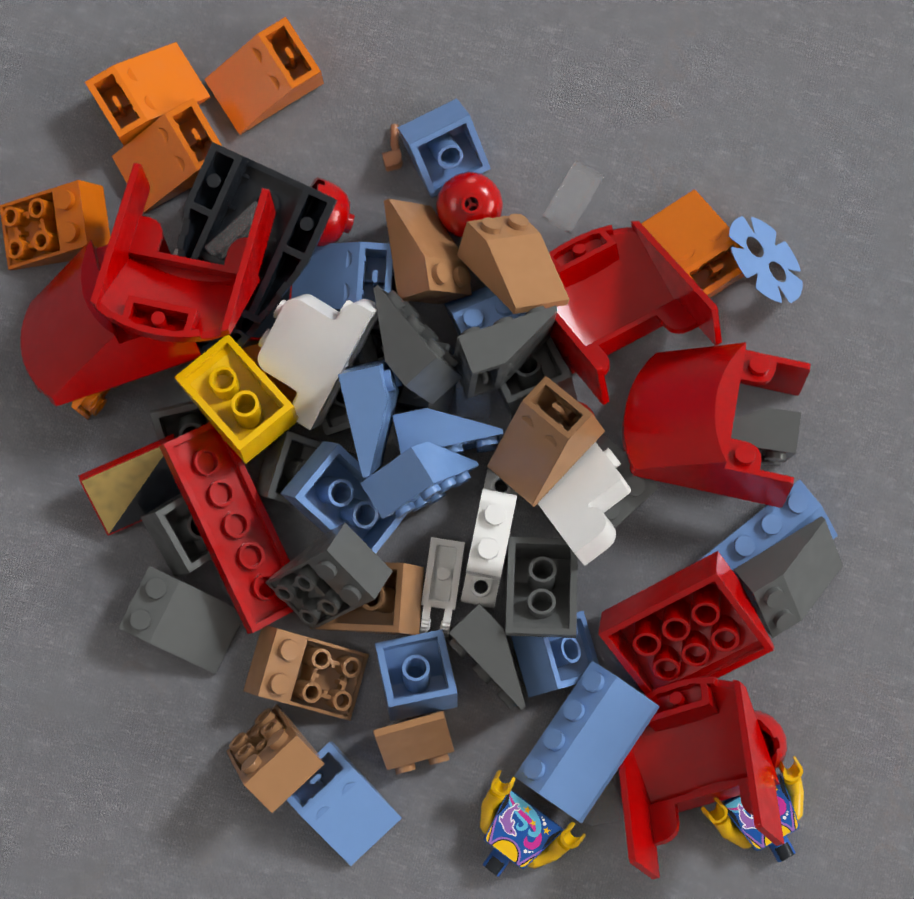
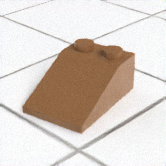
(424, 255)
(512, 262)
(393, 610)
(415, 741)

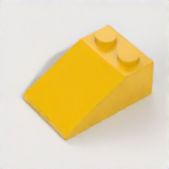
(237, 398)

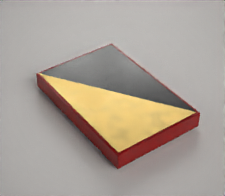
(130, 486)

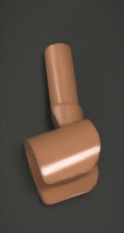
(393, 158)

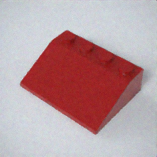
(686, 627)

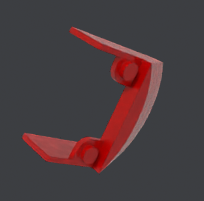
(618, 292)
(173, 294)
(79, 351)
(684, 415)
(693, 750)

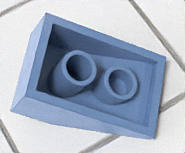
(370, 403)

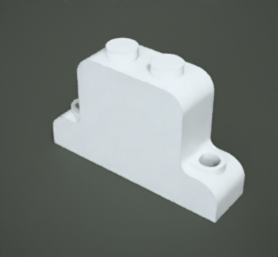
(312, 347)
(489, 542)

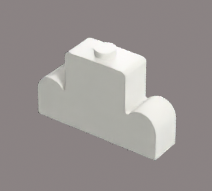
(581, 498)

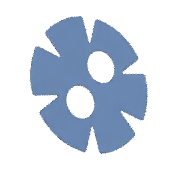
(752, 265)

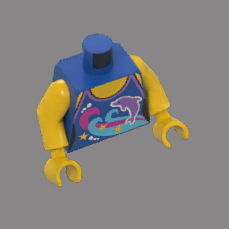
(738, 825)
(520, 830)

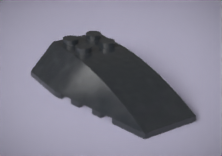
(223, 192)

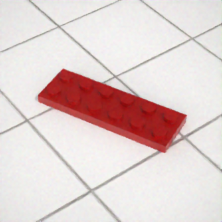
(230, 522)

